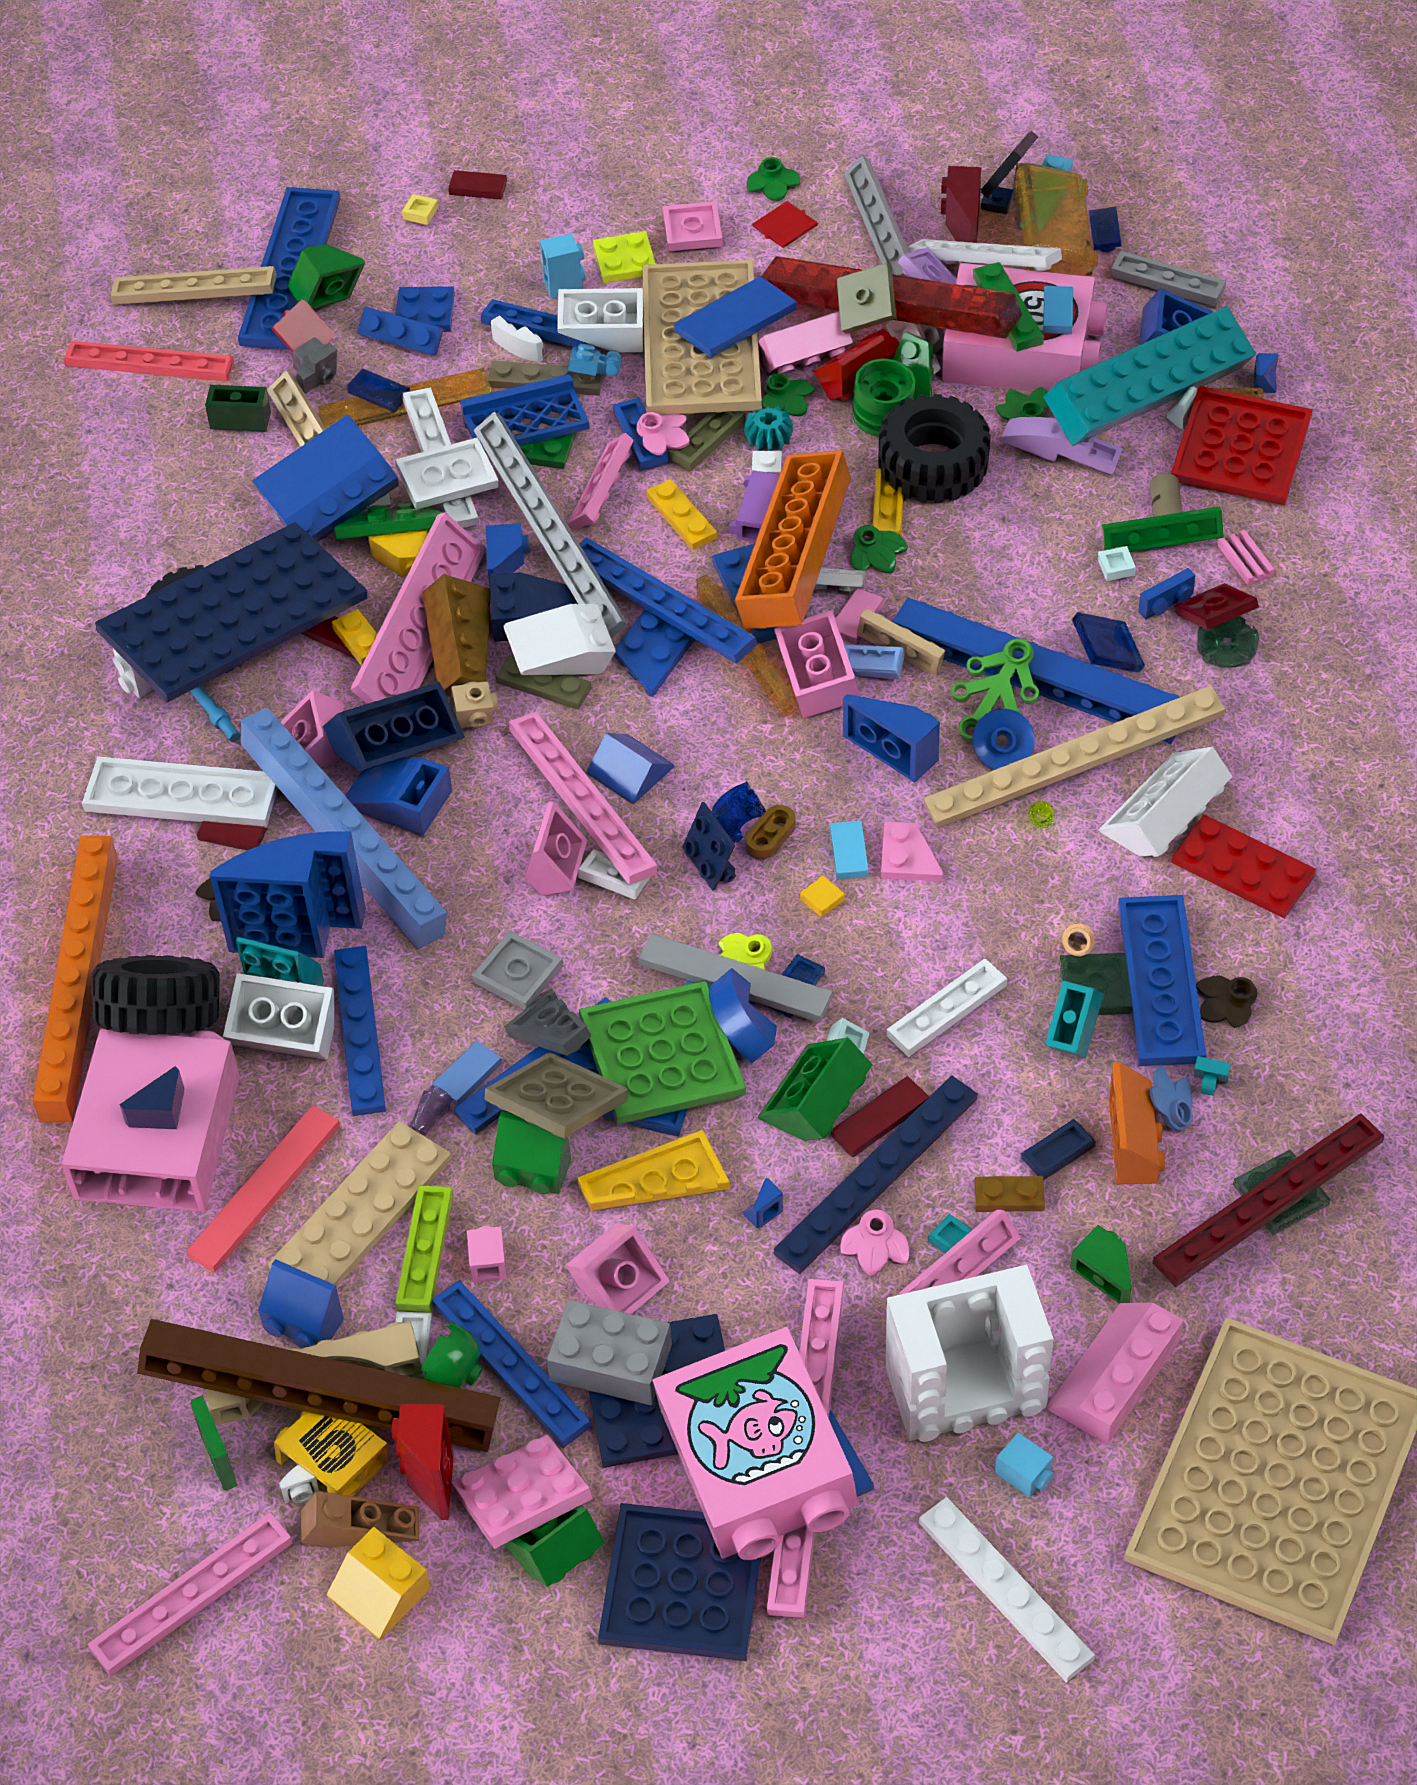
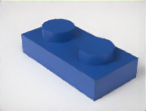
(1167, 593)

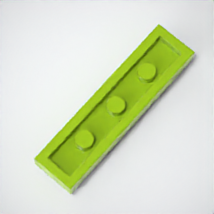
(424, 1249)

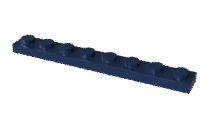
(875, 1174)

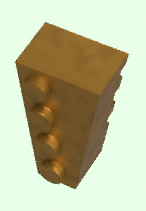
(458, 630)

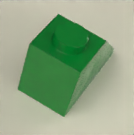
(1104, 1263)

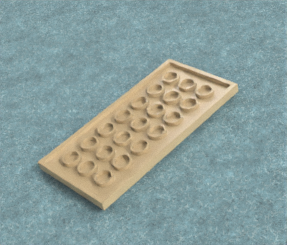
(677, 372)

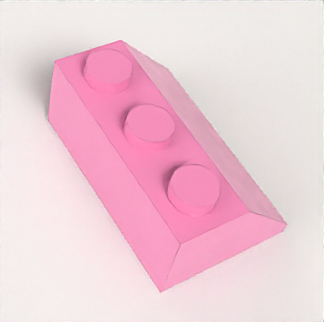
(803, 344)

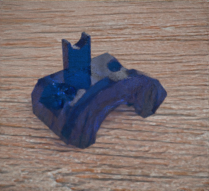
(737, 808)

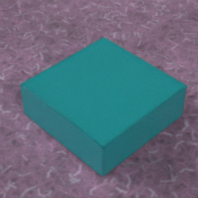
(948, 1233)

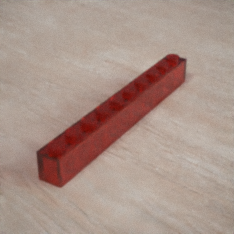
(916, 299)

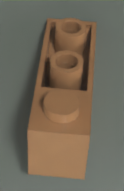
(345, 1520)

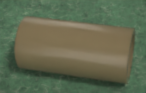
(1165, 494)

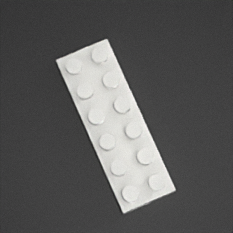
(179, 792)

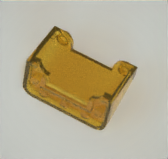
(1055, 216)

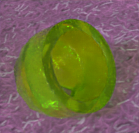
(1045, 810)

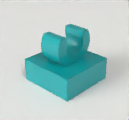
(1211, 1072)

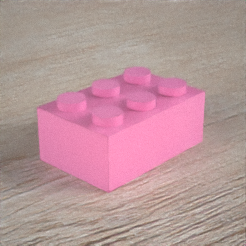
(817, 664)

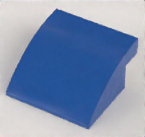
(291, 892)

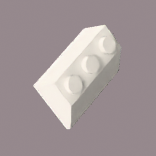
(281, 1016)

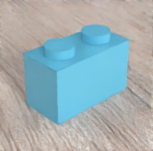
(562, 263)

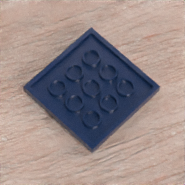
(635, 1430)
(674, 1588)

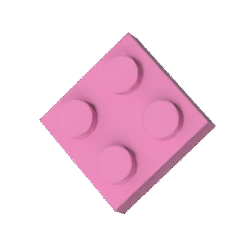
(692, 226)

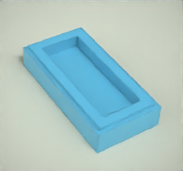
(849, 850)

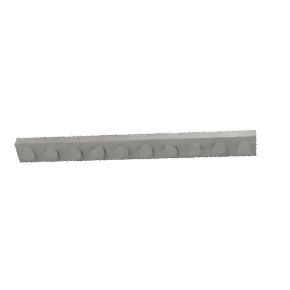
(883, 227)
(547, 520)

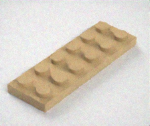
(365, 1205)

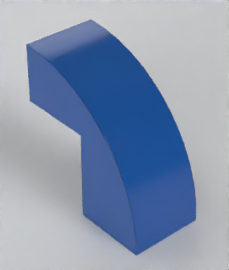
(740, 1021)

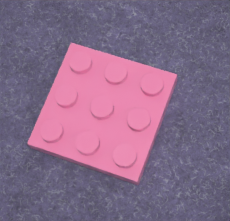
(521, 1491)

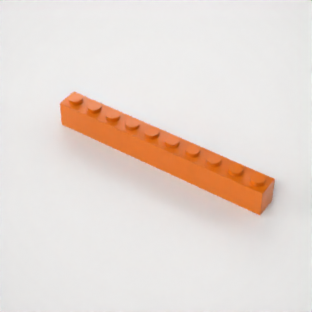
(72, 988)

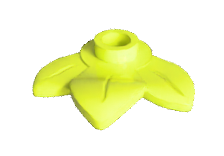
(739, 948)

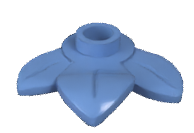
(1172, 1099)

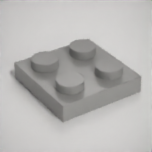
(517, 970)

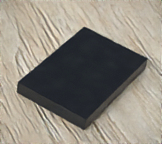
(1009, 164)

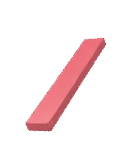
(149, 361)
(263, 1189)

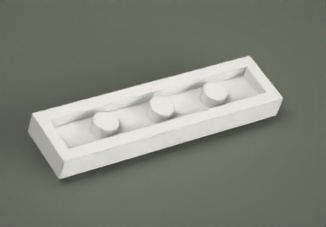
(946, 1007)

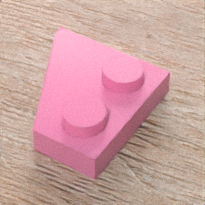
(907, 854)

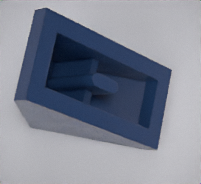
(156, 1104)

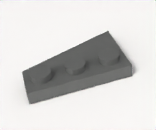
(549, 1025)

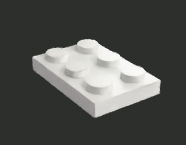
(446, 473)

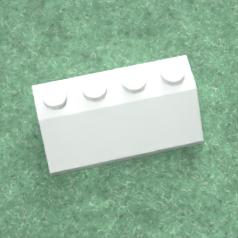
(1168, 801)

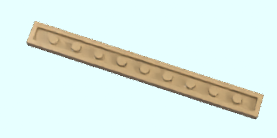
(1074, 756)

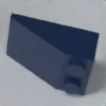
(522, 596)

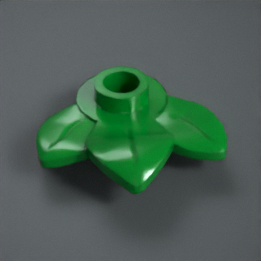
(772, 179)
(787, 394)
(1021, 405)
(878, 552)

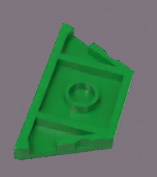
(385, 521)

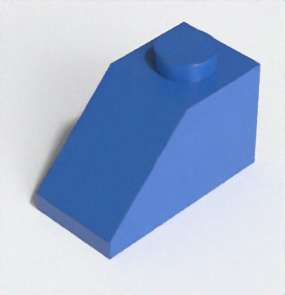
(505, 548)

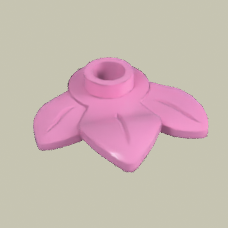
(662, 432)
(875, 1246)

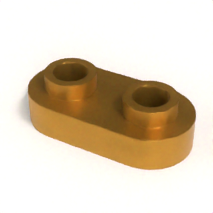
(769, 833)

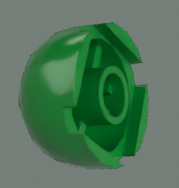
(454, 1359)

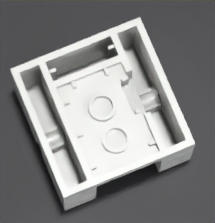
(954, 1363)

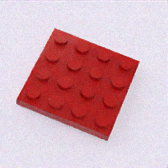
(1241, 445)

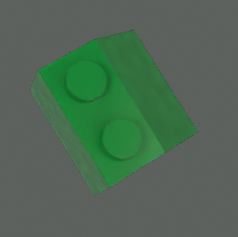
(325, 275)
(529, 1156)
(557, 1546)

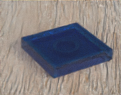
(1108, 642)

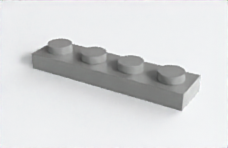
(1168, 277)

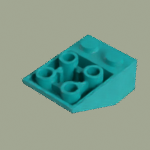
(278, 963)

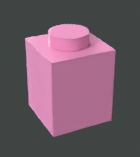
(486, 1254)

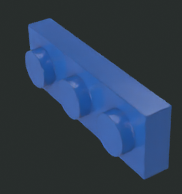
(400, 331)
(627, 416)

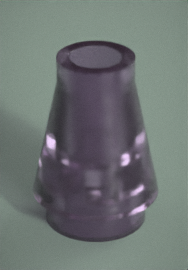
(431, 1109)

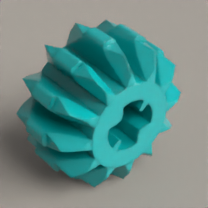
(768, 428)

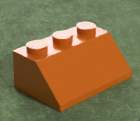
(1134, 1128)

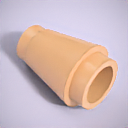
(1073, 944)

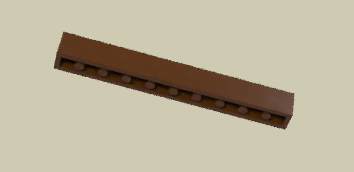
(308, 1381)

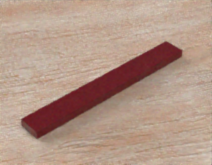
(1267, 1200)

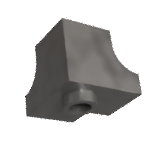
(314, 364)

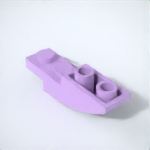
(1046, 439)

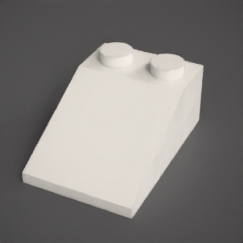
(603, 317)
(561, 641)

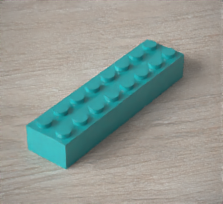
(1149, 375)

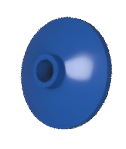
(1011, 725)

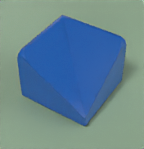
(1265, 372)
(767, 1205)

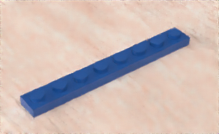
(669, 603)

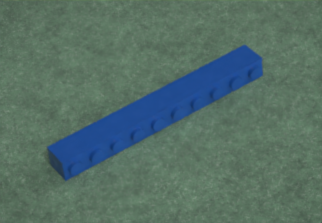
(1053, 672)

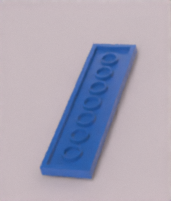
(301, 222)

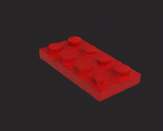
(1244, 866)

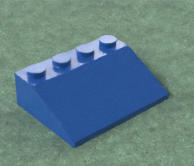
(327, 480)

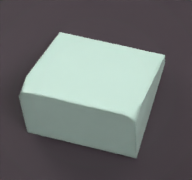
(1182, 407)
(844, 1029)

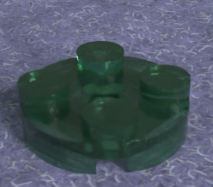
(1231, 655)

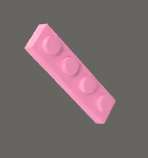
(602, 478)
(970, 1254)

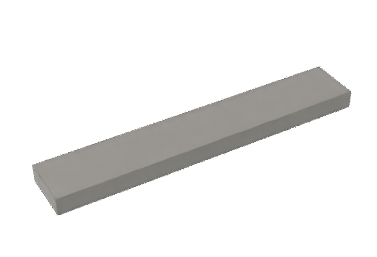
(766, 986)

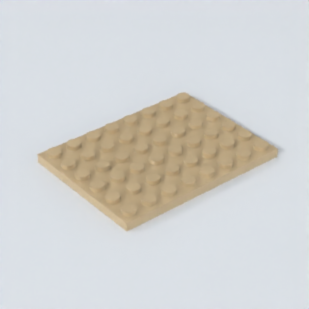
(1277, 1480)

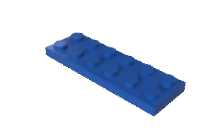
(1161, 980)

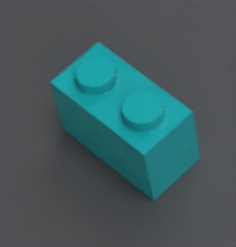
(1074, 1019)

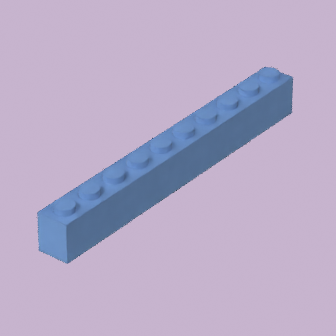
(329, 810)

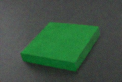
(213, 1443)

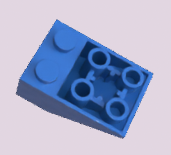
(402, 793)

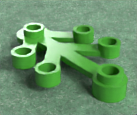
(997, 684)

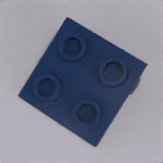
(710, 848)

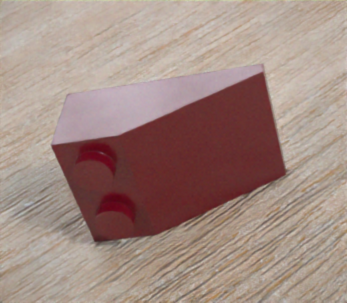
(962, 202)

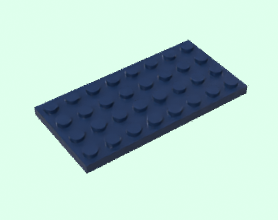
(230, 611)

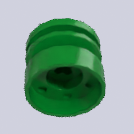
(877, 390)

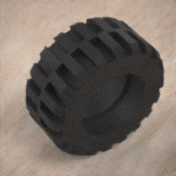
(928, 473)
(155, 994)

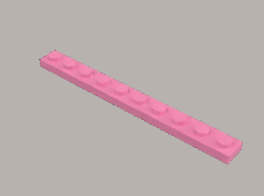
(818, 1351)

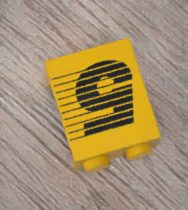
(333, 1450)

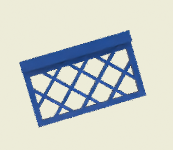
(523, 402)

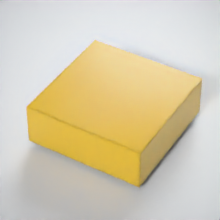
(822, 896)

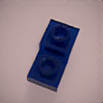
(1105, 229)

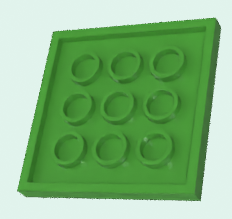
(663, 1051)

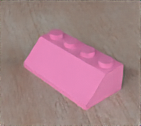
(1117, 1368)

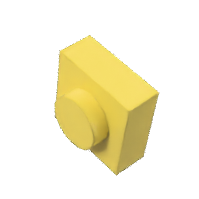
(420, 209)

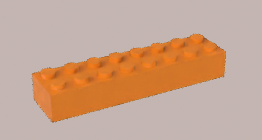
(793, 540)

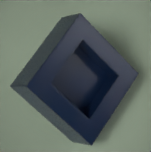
(998, 201)

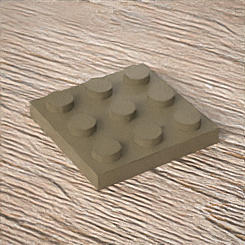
(556, 1095)

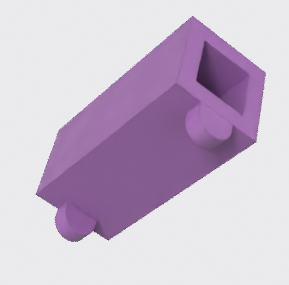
(754, 505)

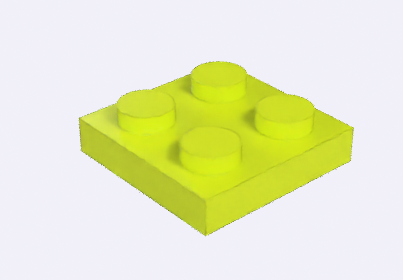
(623, 256)

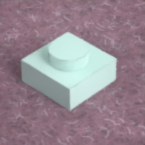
(1116, 563)

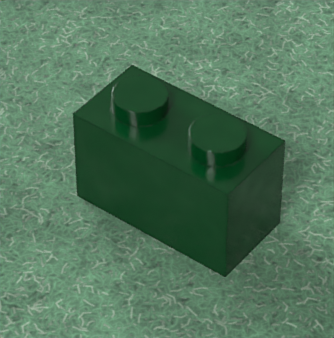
(238, 408)

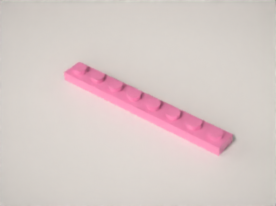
(583, 798)

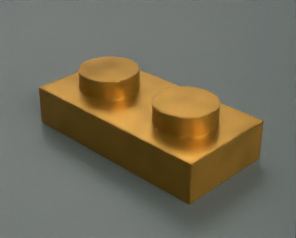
(1009, 1193)

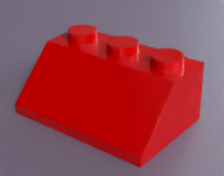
(426, 1453)

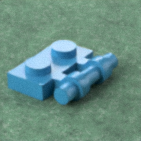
(589, 361)

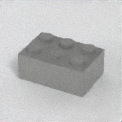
(609, 1352)

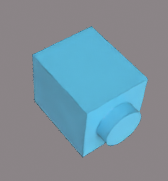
(1025, 1465)

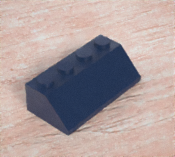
(394, 728)

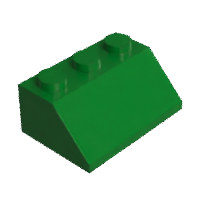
(817, 1089)

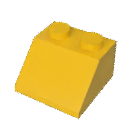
(378, 1583)

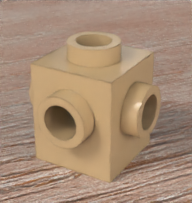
(473, 704)

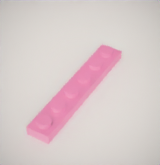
(189, 1594)

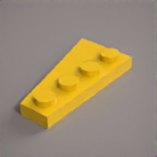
(662, 1173)

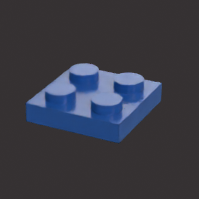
(427, 305)

